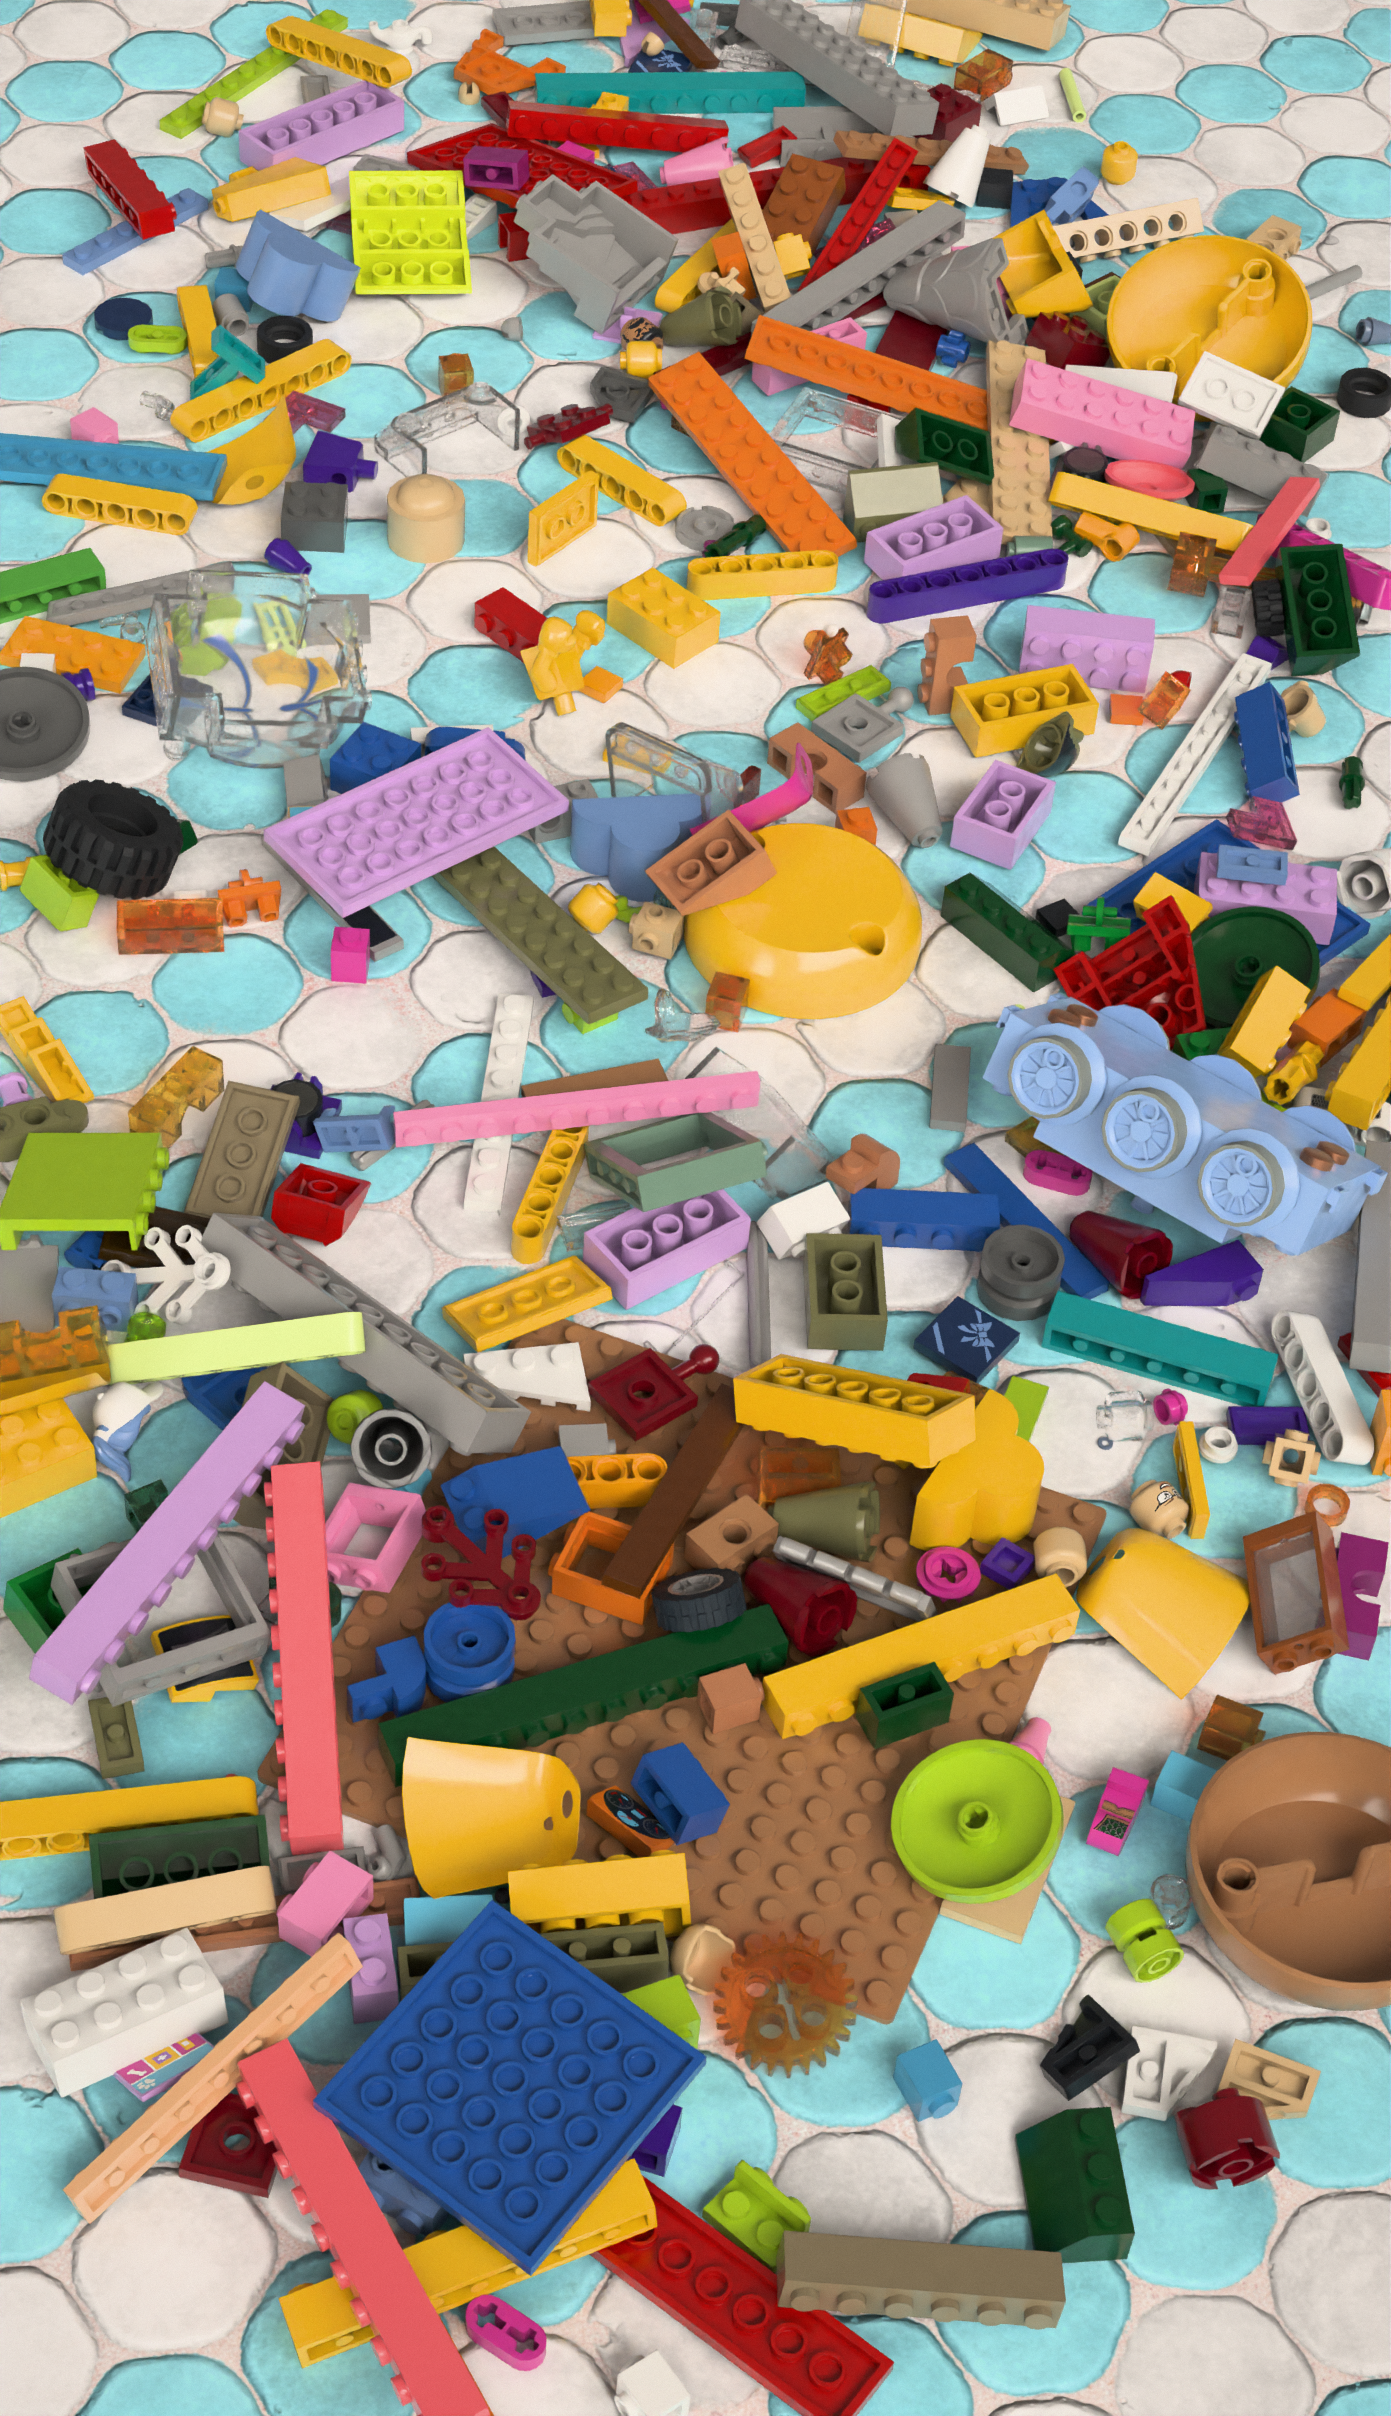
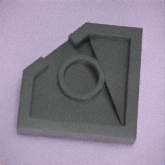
(622, 391)

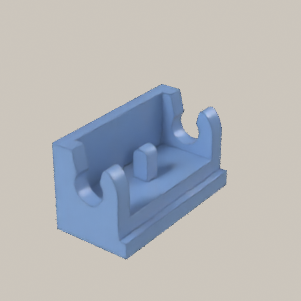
(355, 1131)

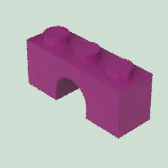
(1361, 1571)

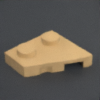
(1275, 2080)

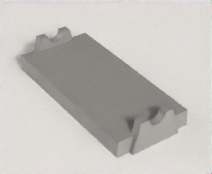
(28, 1284)

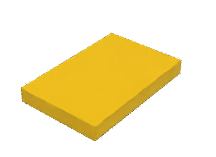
(562, 518)

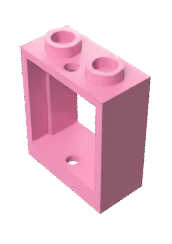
(364, 1505)

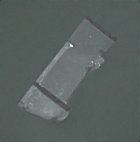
(404, 436)
(639, 753)
(795, 1154)

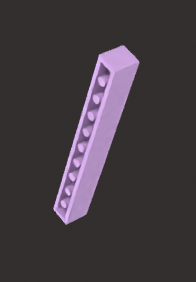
(167, 1545)

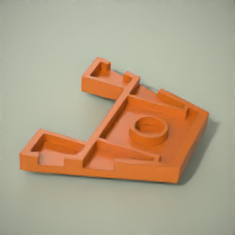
(496, 72)

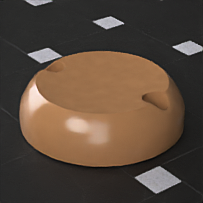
(1298, 1867)

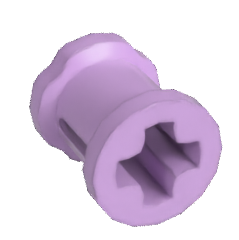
(13, 1088)

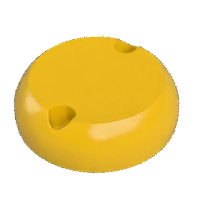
(1214, 299)
(821, 933)

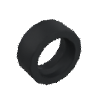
(282, 328)
(1362, 404)

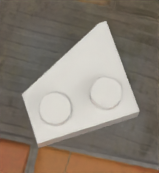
(1162, 2071)

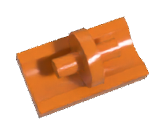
(249, 895)

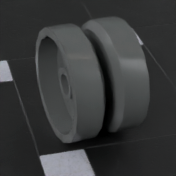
(1020, 1272)

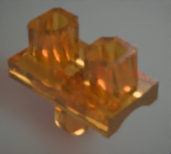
(826, 655)

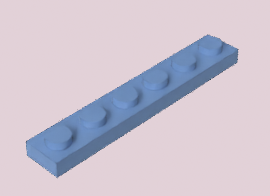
(124, 238)

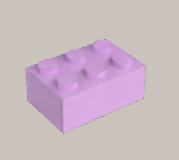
(1002, 814)

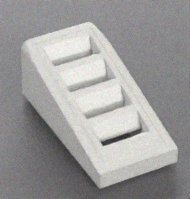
(479, 214)

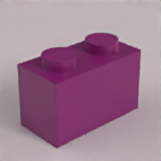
(496, 168)

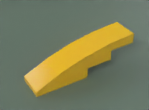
(41, 1054)

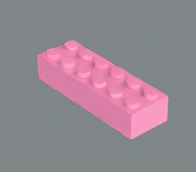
(1100, 414)

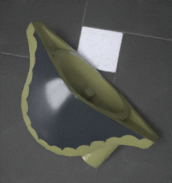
(1052, 747)

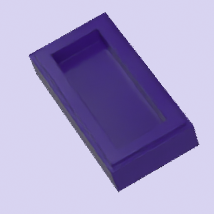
(1261, 1424)

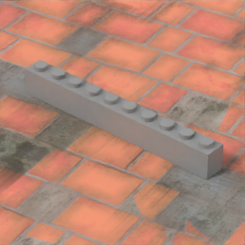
(871, 269)

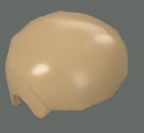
(699, 1957)

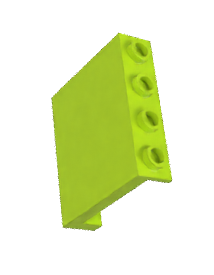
(84, 1184)

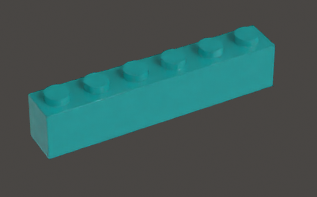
(1159, 1350)

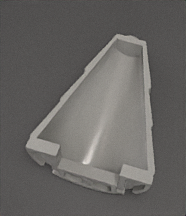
(959, 293)

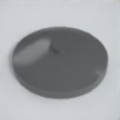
(40, 723)

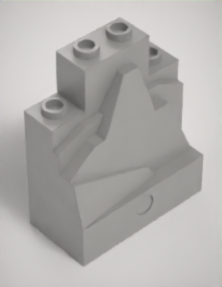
(594, 247)

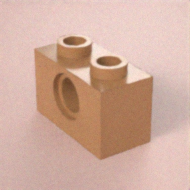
(732, 1537)

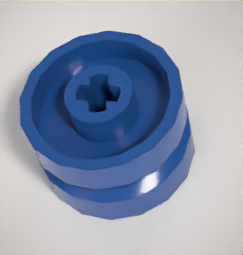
(468, 1650)

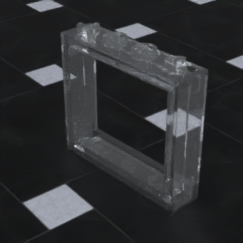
(814, 466)

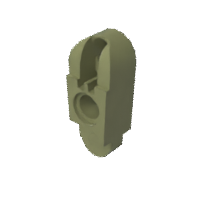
(38, 1117)

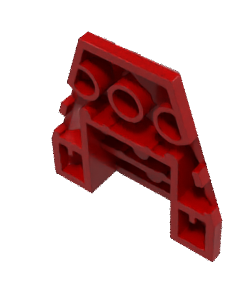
(1146, 971)

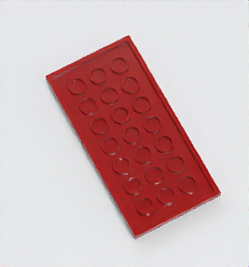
(542, 161)

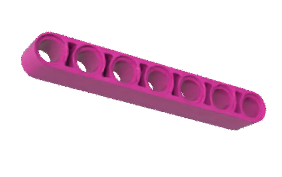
(1366, 579)

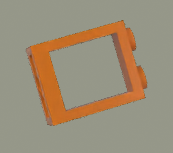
(606, 1535)

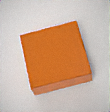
(1124, 709)

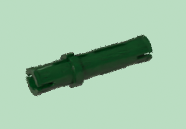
(741, 535)

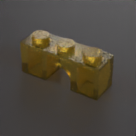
(191, 1081)
(72, 1345)

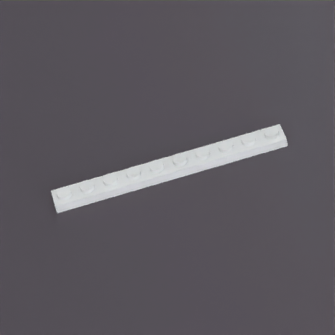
(1192, 757)

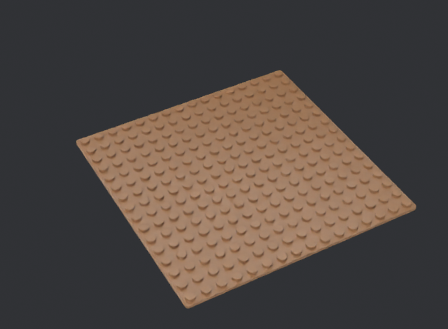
(806, 1813)

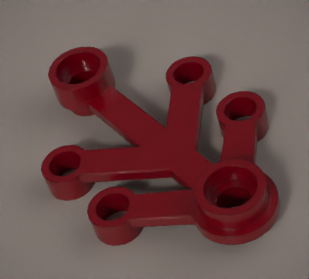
(481, 1565)

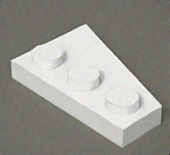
(537, 1372)

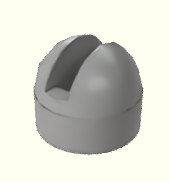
(512, 329)

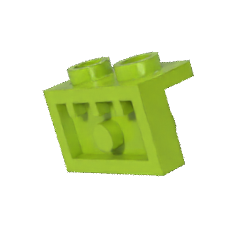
(755, 2214)

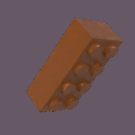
(804, 199)

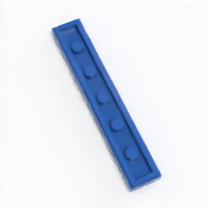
(982, 1176)

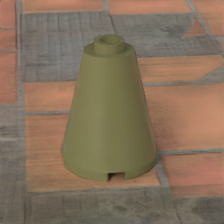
(704, 321)
(832, 1519)

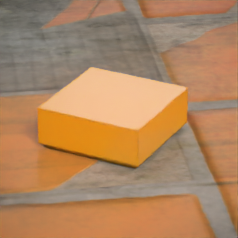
(601, 684)

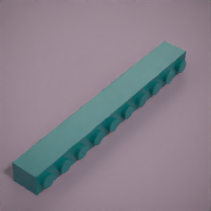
(676, 91)

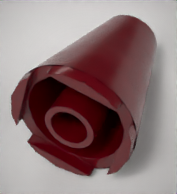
(1121, 1249)
(805, 1602)

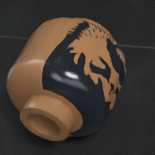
(641, 330)

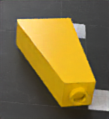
(271, 189)

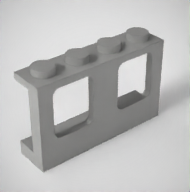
(815, 130)

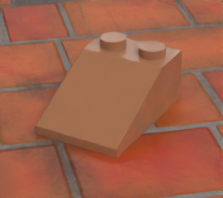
(712, 866)

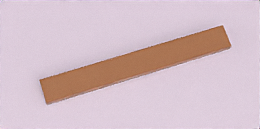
(260, 1930)

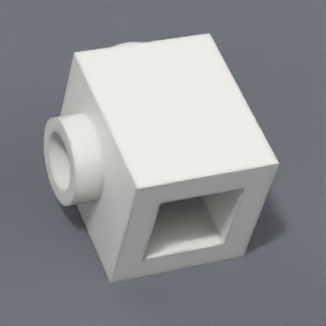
(650, 2388)

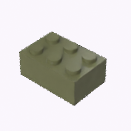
(844, 1292)

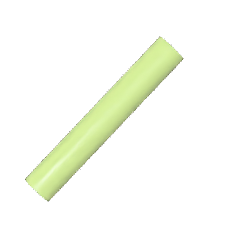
(1072, 95)

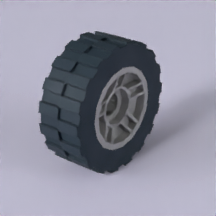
(698, 1600)

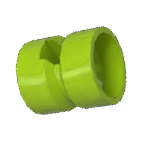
(1142, 1937)

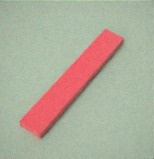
(1269, 531)

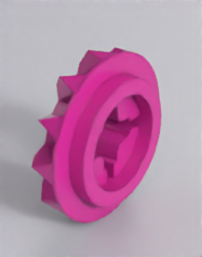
(956, 1563)

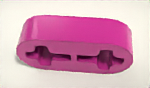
(1057, 1173)
(501, 2339)

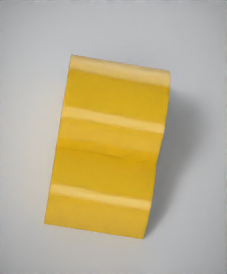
(983, 1489)

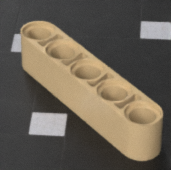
(164, 1910)

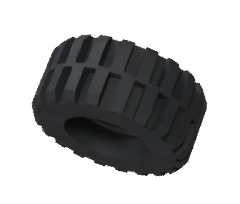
(113, 839)

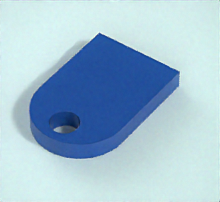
(218, 1394)

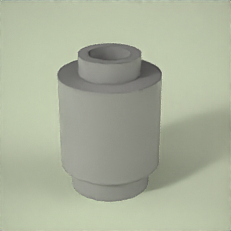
(231, 314)

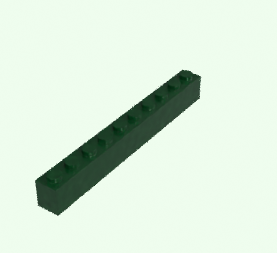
(591, 1690)

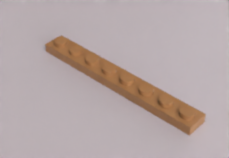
(873, 146)

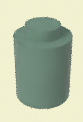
(1028, 544)

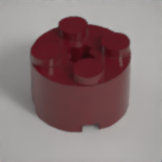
(1227, 2140)

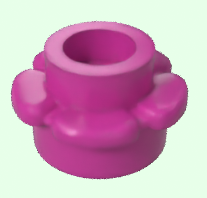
(1170, 1407)

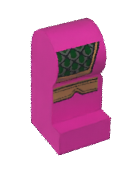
(1117, 1811)

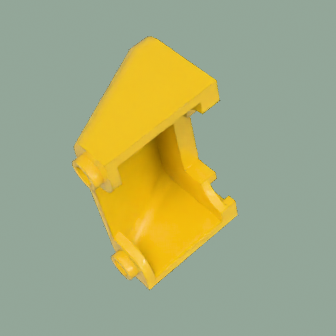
(1040, 271)

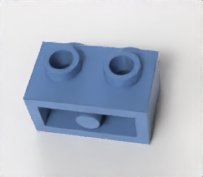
(110, 1290)
(401, 2199)

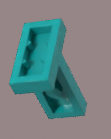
(232, 358)

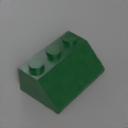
(950, 443)
(1076, 2186)

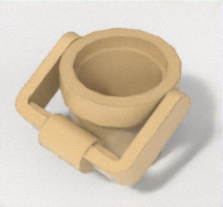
(1303, 710)

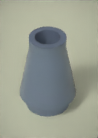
(1373, 332)

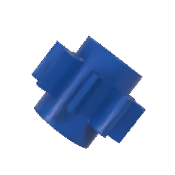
(953, 348)

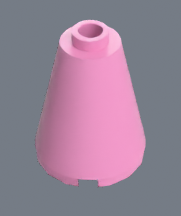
(698, 163)

